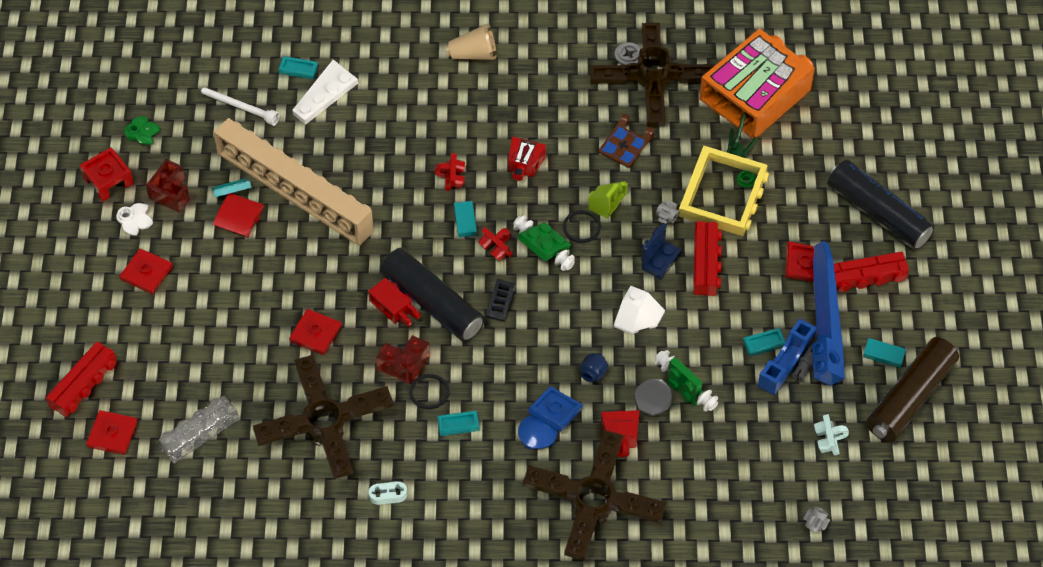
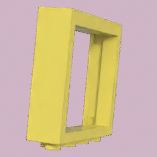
(724, 223)

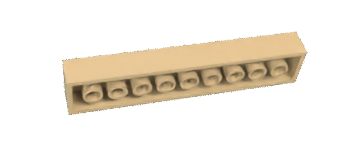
(294, 181)

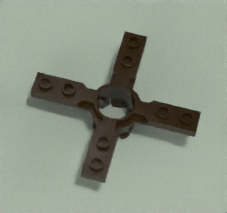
(656, 78)
(318, 407)
(600, 484)

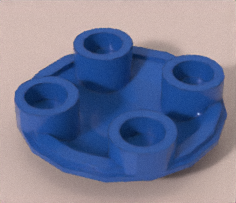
(536, 433)

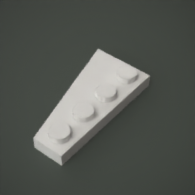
(326, 90)

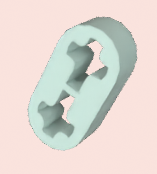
(388, 493)

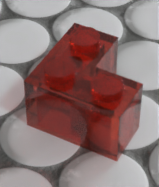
(166, 186)
(404, 363)

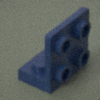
(658, 253)

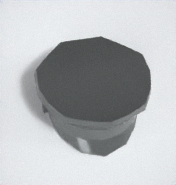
(653, 397)

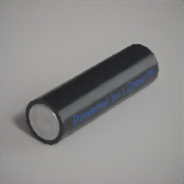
(880, 205)
(432, 294)

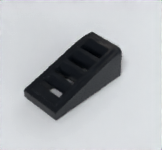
(505, 289)

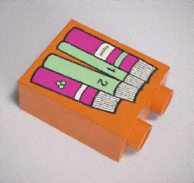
(757, 81)

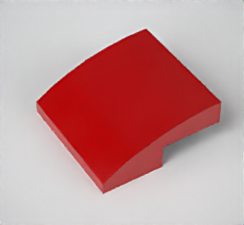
(238, 215)

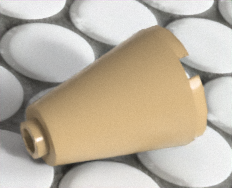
(473, 45)

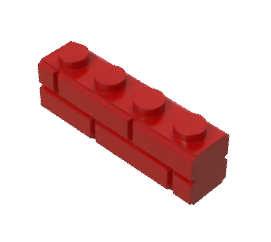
(706, 258)
(870, 271)
(81, 379)

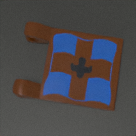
(624, 145)

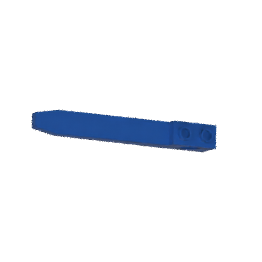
(828, 350)

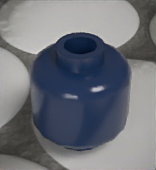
(593, 367)

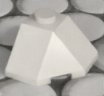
(638, 312)

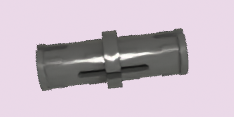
(805, 364)

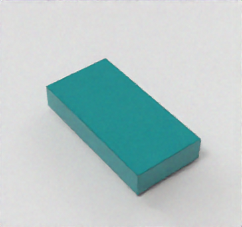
(298, 67)
(231, 187)
(465, 219)
(764, 342)
(884, 352)
(458, 423)

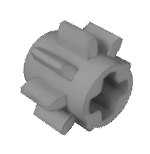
(667, 212)
(816, 519)

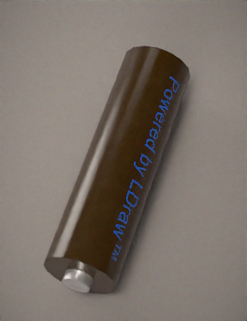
(912, 389)

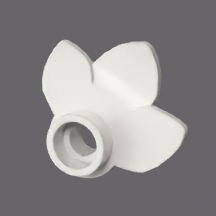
(136, 218)

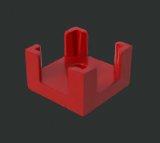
(106, 171)

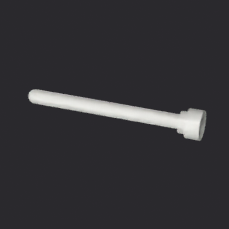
(271, 117)

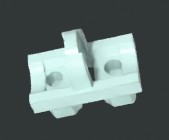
(833, 434)

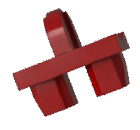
(451, 167)
(499, 239)

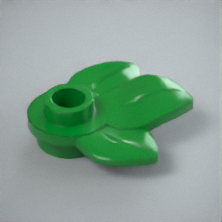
(141, 130)

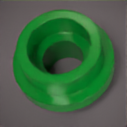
(746, 175)

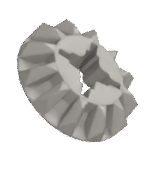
(629, 48)

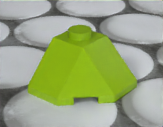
(607, 198)

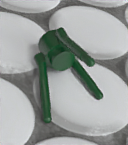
(737, 148)

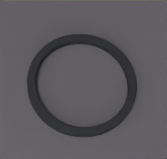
(581, 240)
(429, 376)

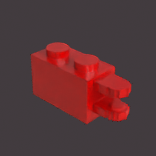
(392, 302)

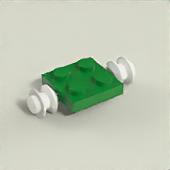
(544, 242)
(685, 382)

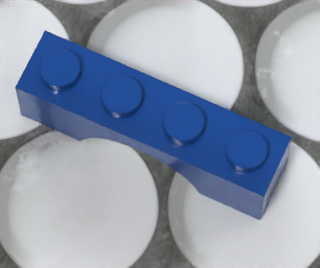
(779, 369)

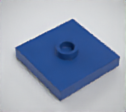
(555, 408)

